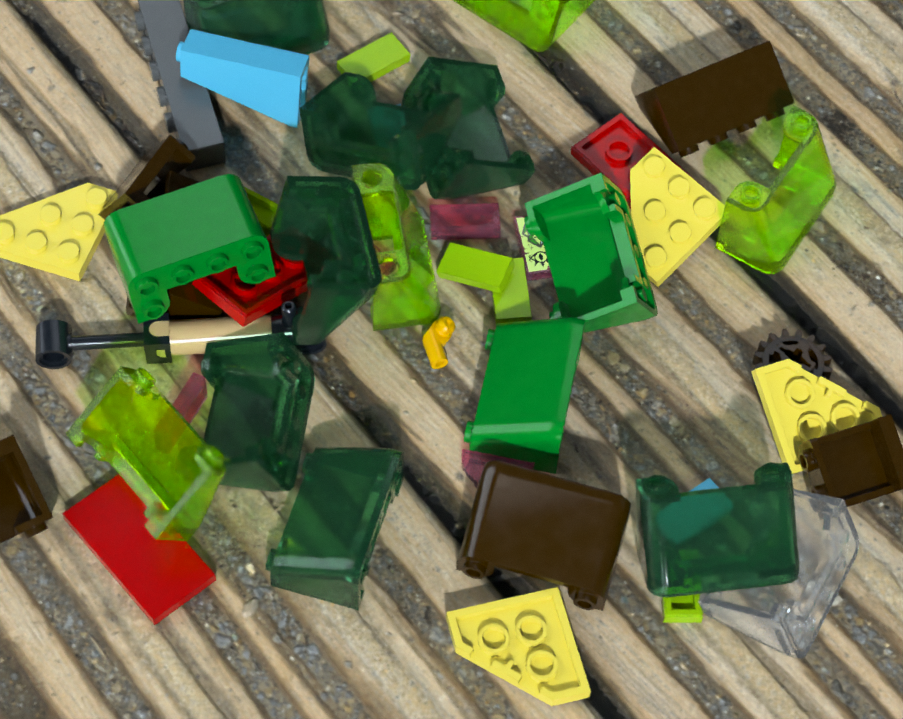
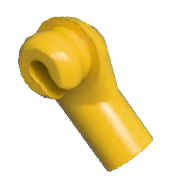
(435, 339)

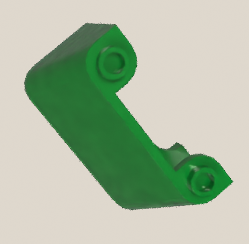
(592, 254)
(527, 390)

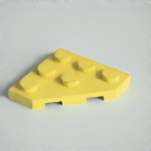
(669, 214)
(56, 231)
(805, 407)
(523, 643)

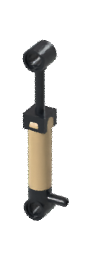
(163, 337)

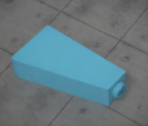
(247, 73)

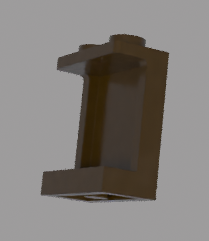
(166, 156)
(855, 462)

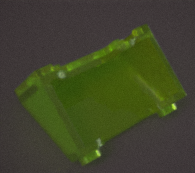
(770, 223)
(153, 452)

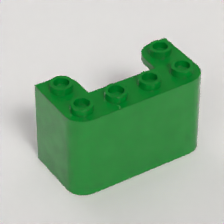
(185, 239)

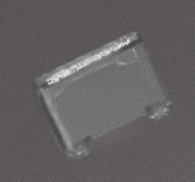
(793, 613)

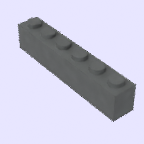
(187, 103)

